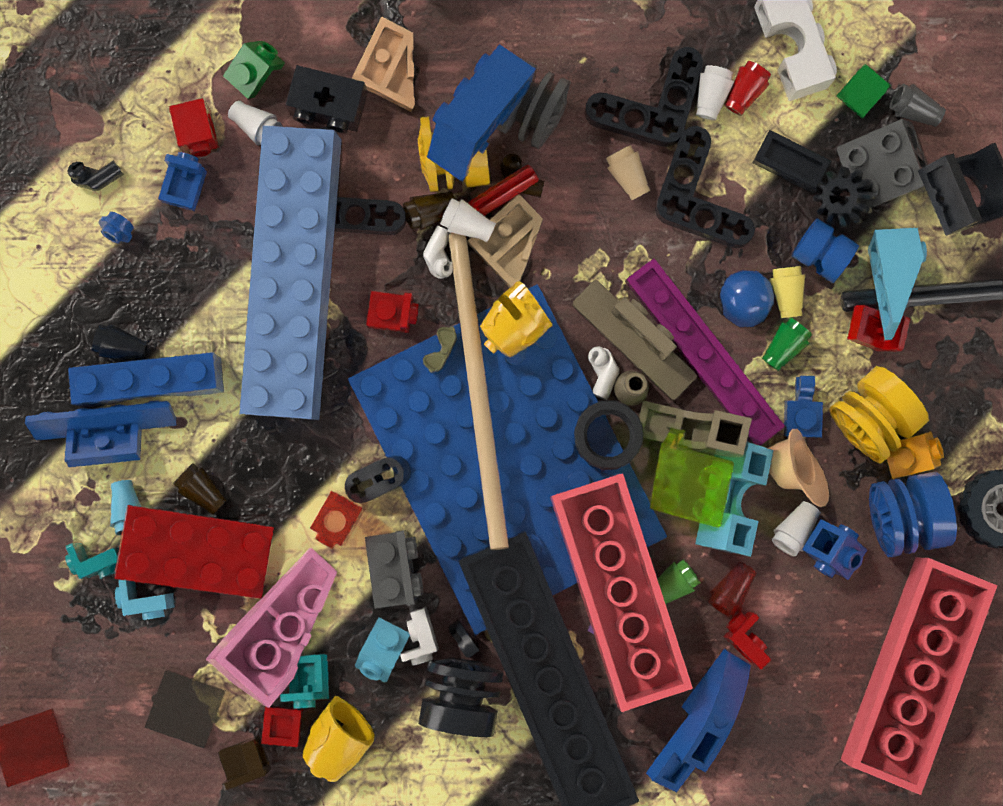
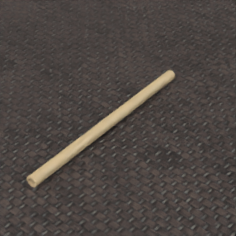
(478, 393)

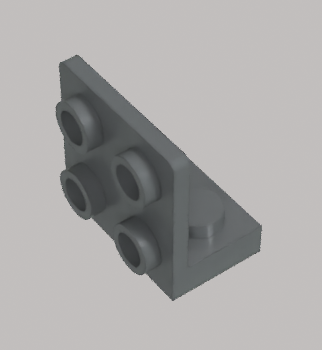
(888, 159)
(392, 569)

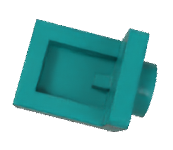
(101, 564)
(309, 682)

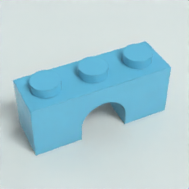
(737, 531)

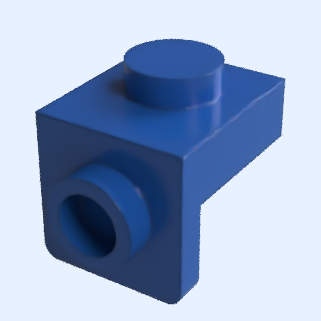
(182, 181)

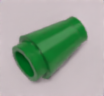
(787, 343)

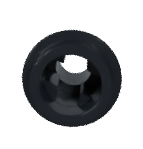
(118, 344)

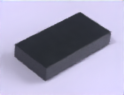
(791, 161)

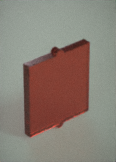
(31, 748)

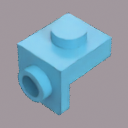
(150, 607)
(381, 650)

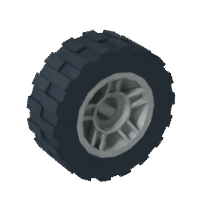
(979, 510)

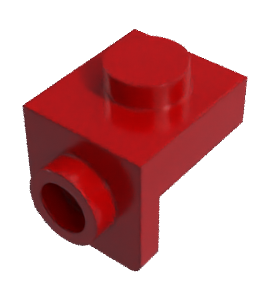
(868, 330)

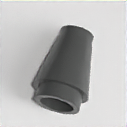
(915, 105)

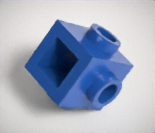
(835, 550)

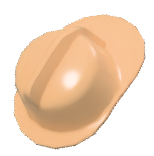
(797, 468)

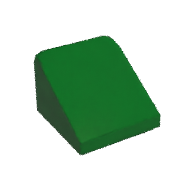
(863, 90)

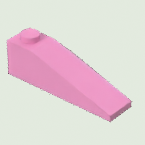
(268, 641)

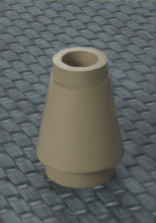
(625, 393)

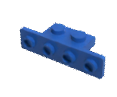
(102, 433)

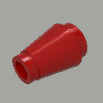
(747, 87)

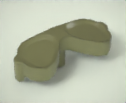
(436, 360)

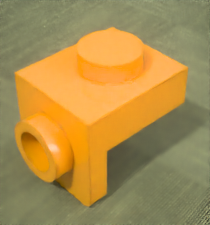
(915, 455)

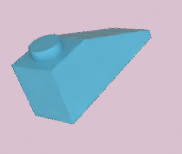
(895, 264)

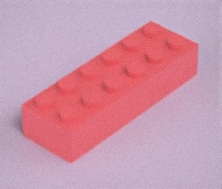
(621, 593)
(918, 674)

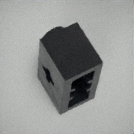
(315, 86)

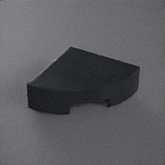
(463, 638)

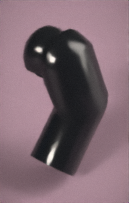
(92, 178)

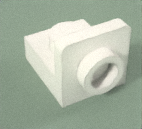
(420, 630)

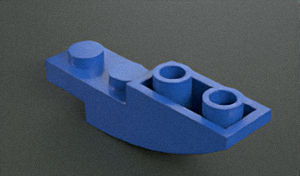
(711, 716)

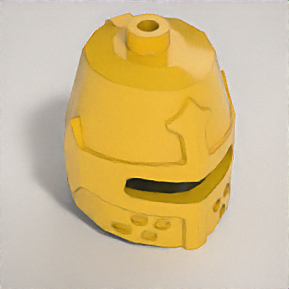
(514, 321)
(334, 748)

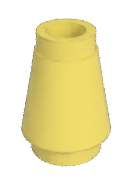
(788, 290)

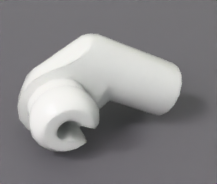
(435, 254)
(606, 370)

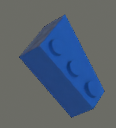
(478, 110)

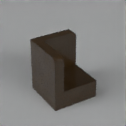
(243, 762)

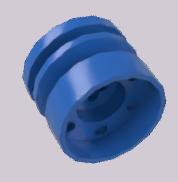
(912, 514)

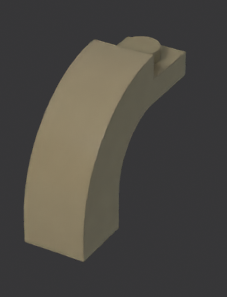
(705, 433)

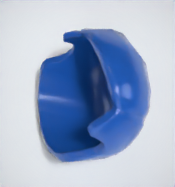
(746, 298)

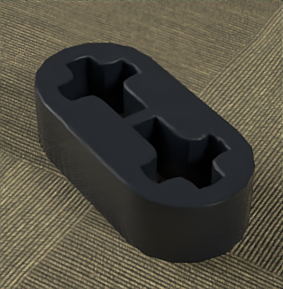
(380, 485)

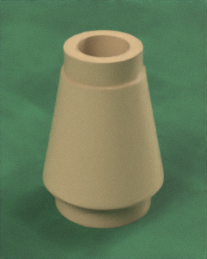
(628, 172)

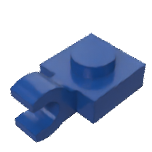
(803, 412)

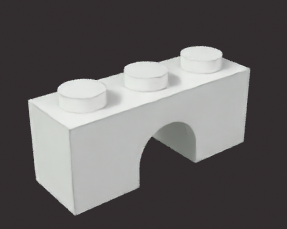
(811, 67)

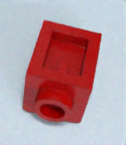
(392, 311)
(750, 646)

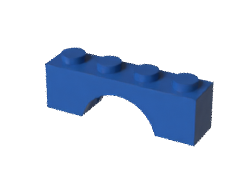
(146, 378)

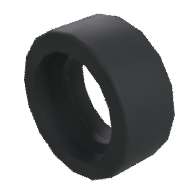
(604, 408)

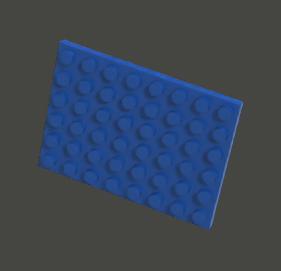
(533, 418)

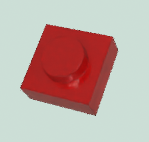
(282, 726)

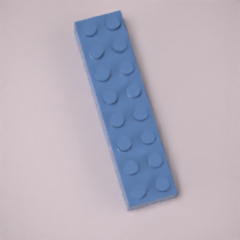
(290, 272)

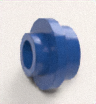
(116, 227)

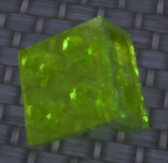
(690, 482)

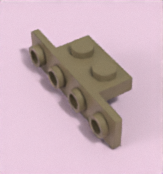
(636, 337)

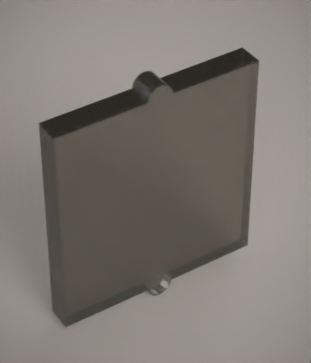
(185, 708)

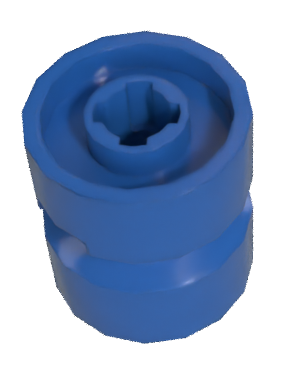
(825, 250)

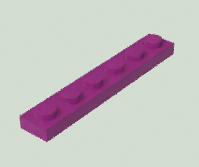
(703, 351)

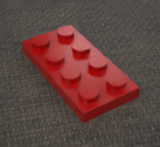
(193, 552)

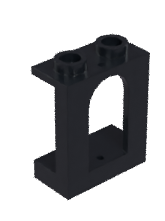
(950, 192)

